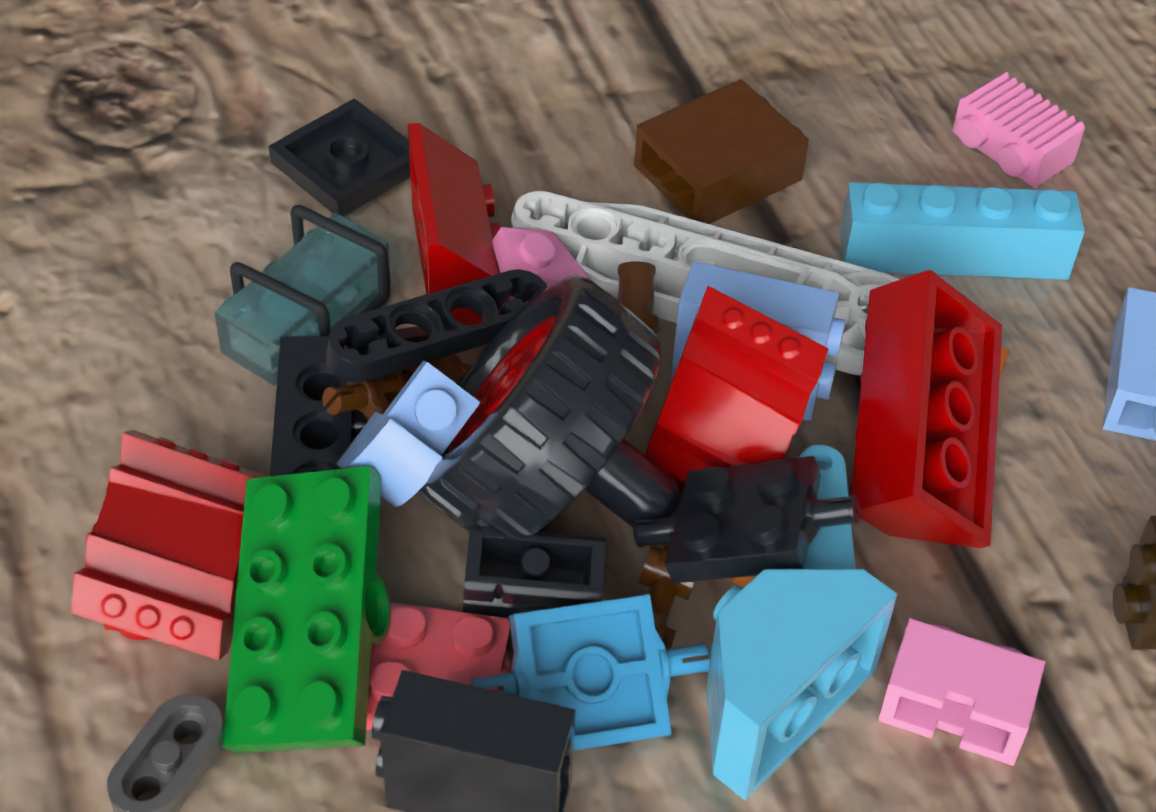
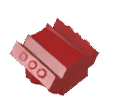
(734, 390)
(166, 547)

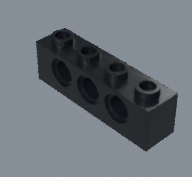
(303, 431)

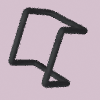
(298, 213)

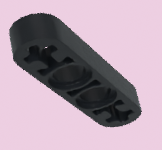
(434, 316)

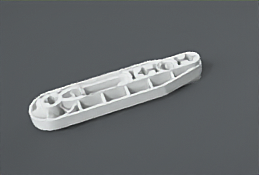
(611, 234)

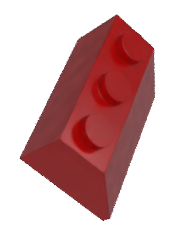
(450, 216)

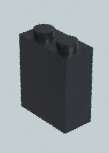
(471, 749)

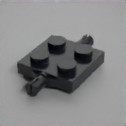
(745, 520)

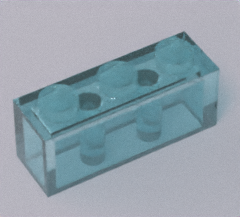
(318, 266)

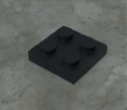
(344, 157)

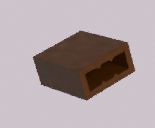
(720, 152)

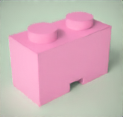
(962, 689)

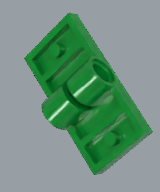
(306, 612)

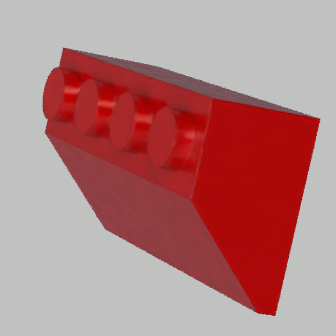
(928, 413)

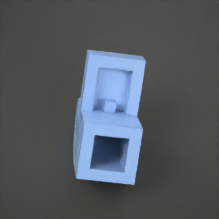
(411, 433)

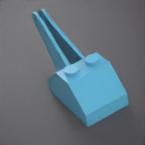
(792, 648)

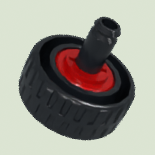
(554, 418)

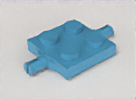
(602, 664)

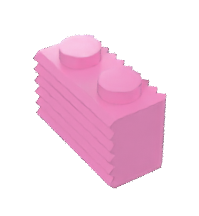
(1018, 129)

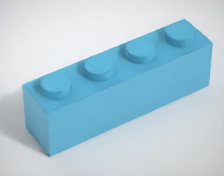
(961, 230)

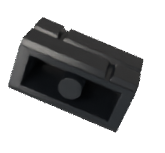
(531, 572)

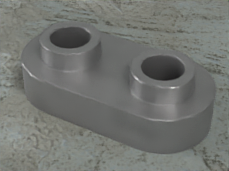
(163, 764)

